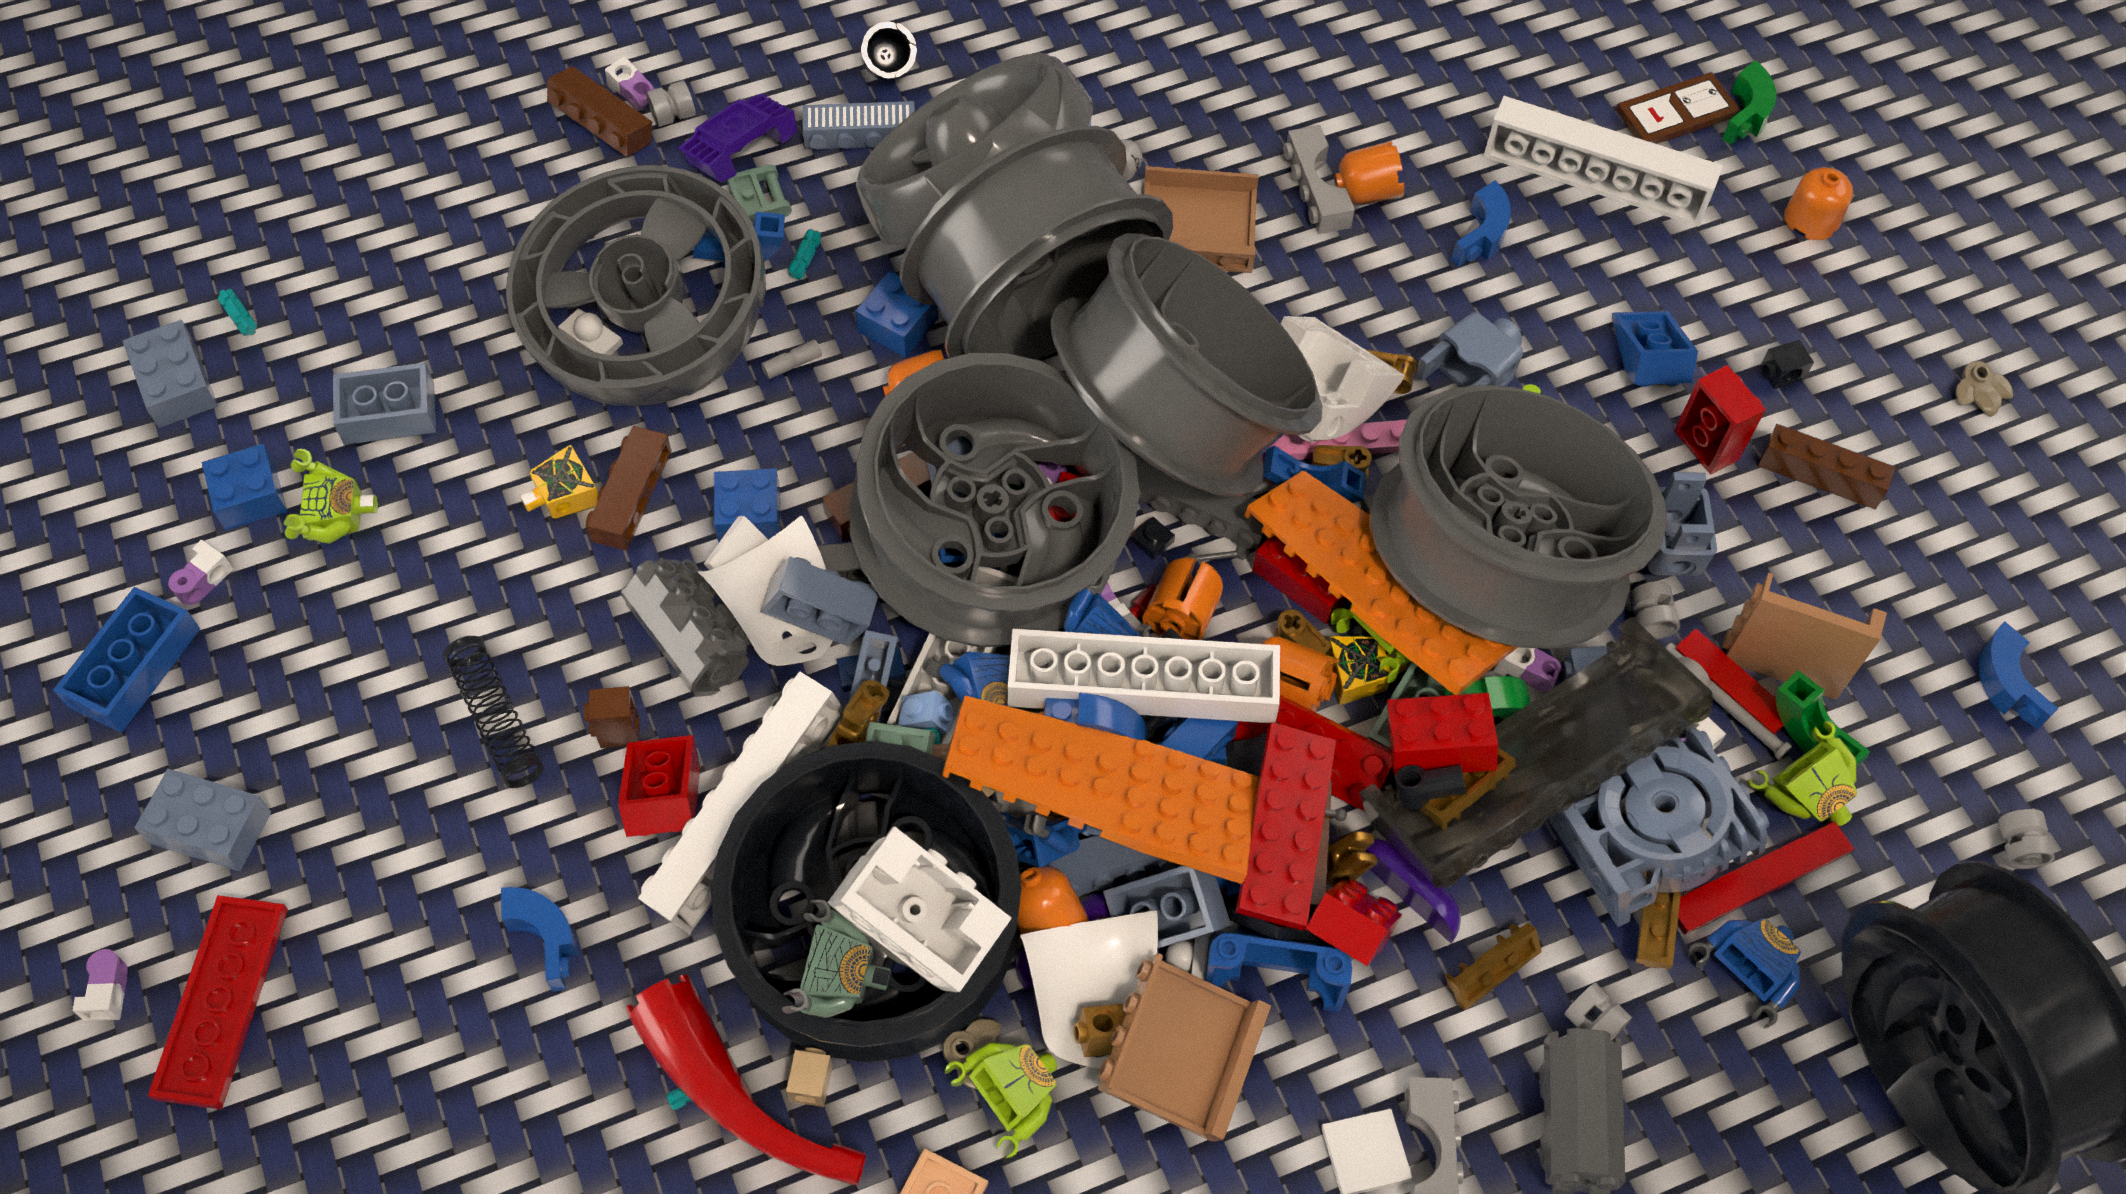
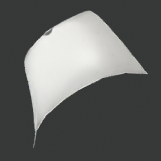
(744, 585)
(1086, 968)

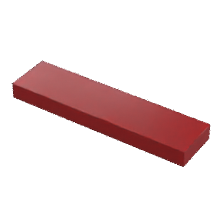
(1732, 679)

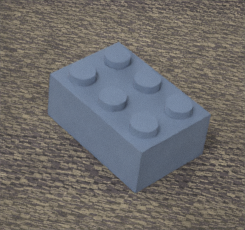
(169, 373)
(384, 403)
(819, 601)
(203, 819)
(1184, 899)

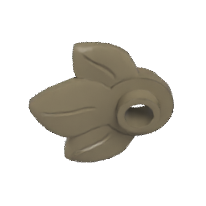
(1984, 390)
(974, 1037)

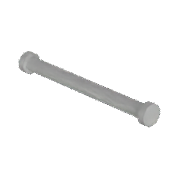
(1743, 716)

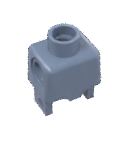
(1475, 352)
(1688, 530)

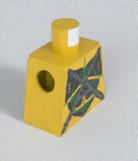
(561, 485)
(1359, 667)

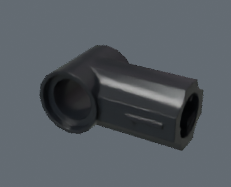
(1419, 785)

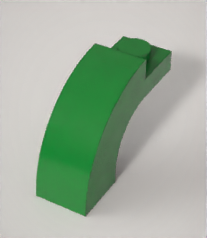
(1758, 95)
(1505, 693)
(1802, 709)

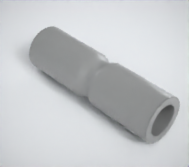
(786, 361)

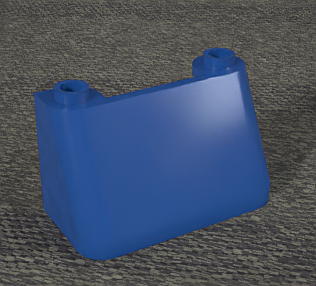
(1236, 946)

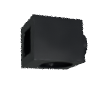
(1786, 364)

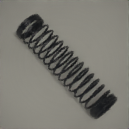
(471, 660)

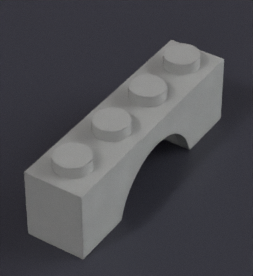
(1327, 205)
(1431, 1109)

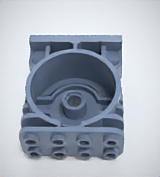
(1636, 865)

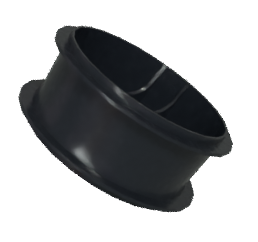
(788, 843)
(1991, 1027)

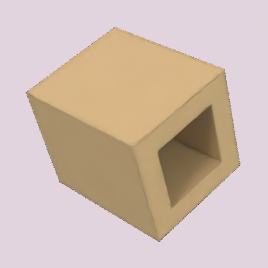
(809, 1077)

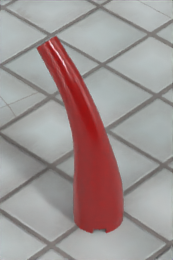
(692, 1054)

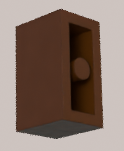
(612, 716)

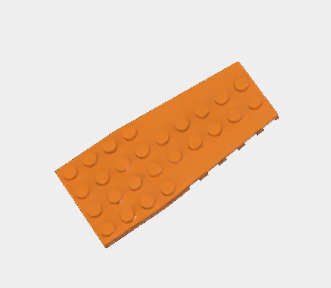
(1339, 546)
(1119, 784)

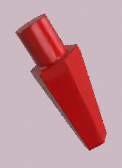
(1142, 601)

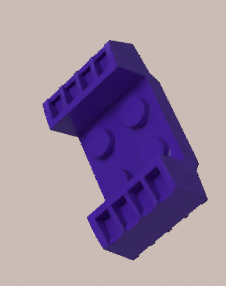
(732, 130)

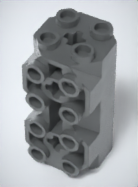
(693, 635)
(1582, 1112)

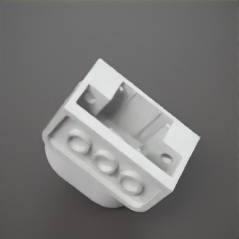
(920, 911)

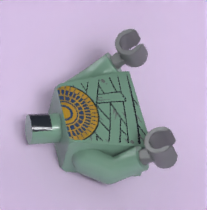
(836, 967)

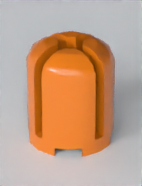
(1178, 604)
(1304, 673)

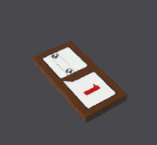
(1678, 109)

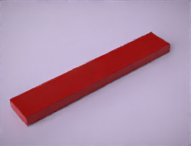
(1762, 877)

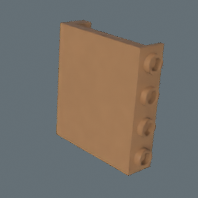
(1210, 212)
(1786, 635)
(1183, 1049)

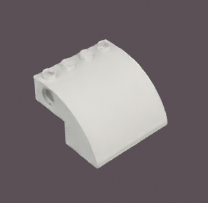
(1347, 377)

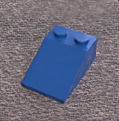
(1654, 348)

